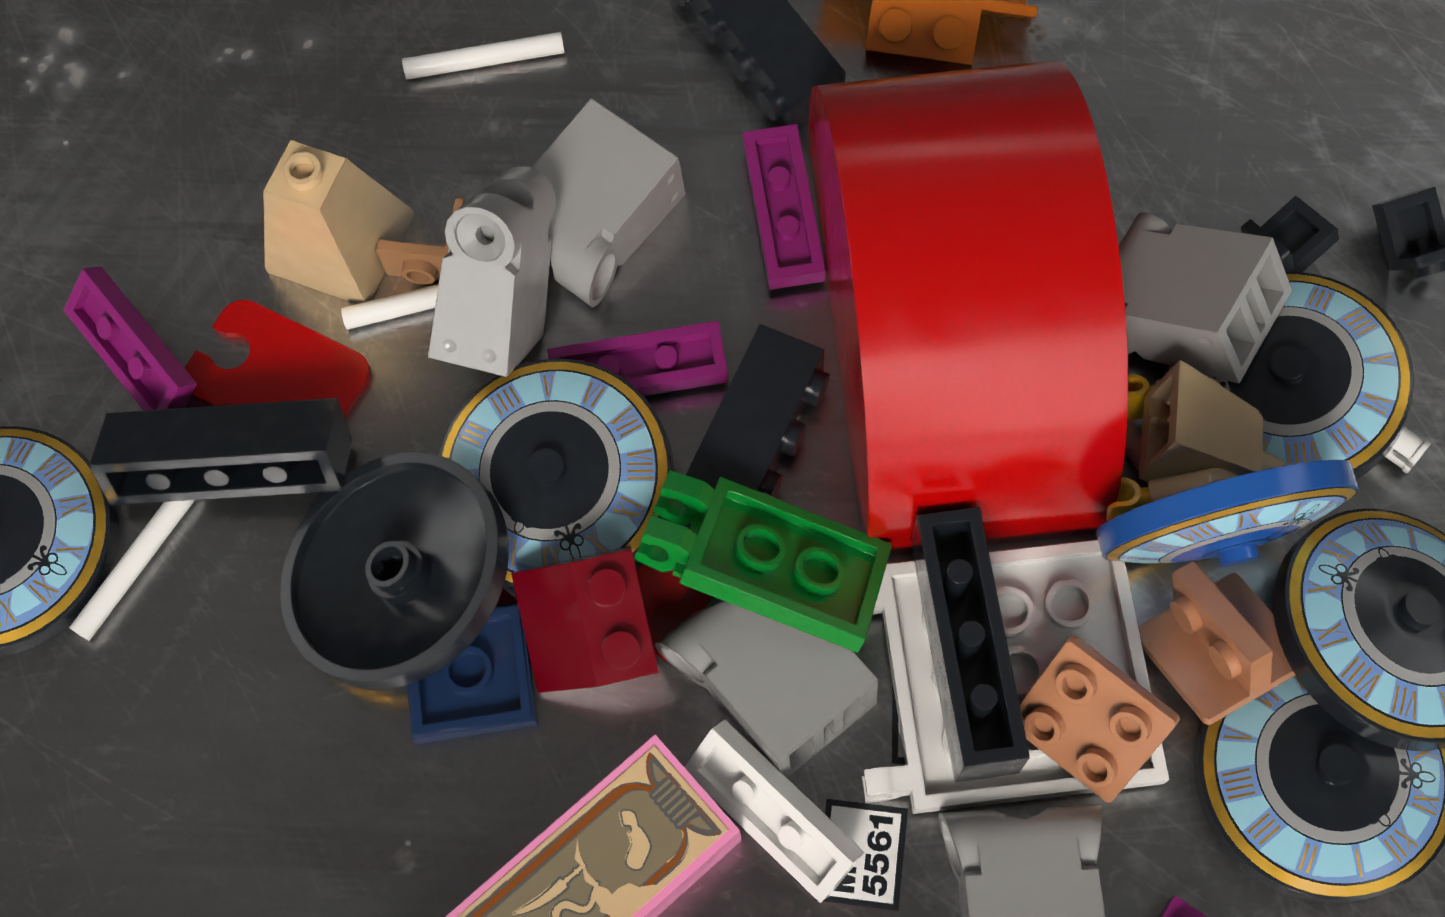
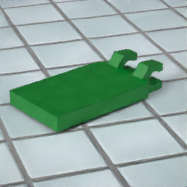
(767, 557)

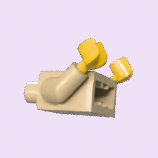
(1189, 436)

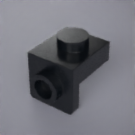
(1413, 232)
(1298, 234)

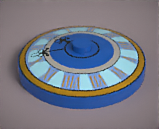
(1229, 515)

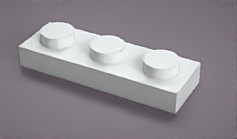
(773, 811)

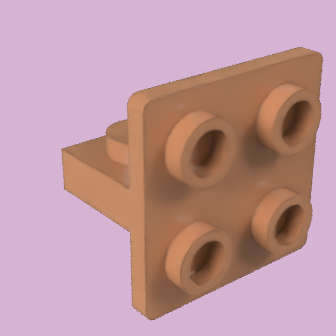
(1215, 643)
(1094, 719)

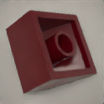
(585, 621)

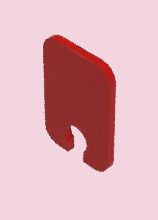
(282, 363)

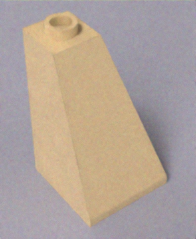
(327, 223)

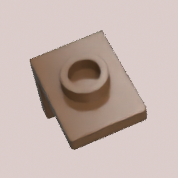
(414, 261)

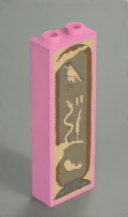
(617, 849)

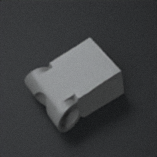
(609, 197)
(495, 274)
(1199, 294)
(772, 680)
(1026, 864)

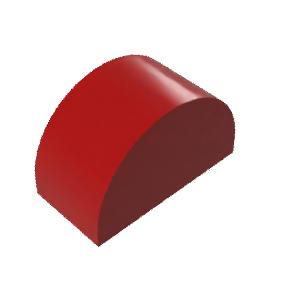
(973, 299)

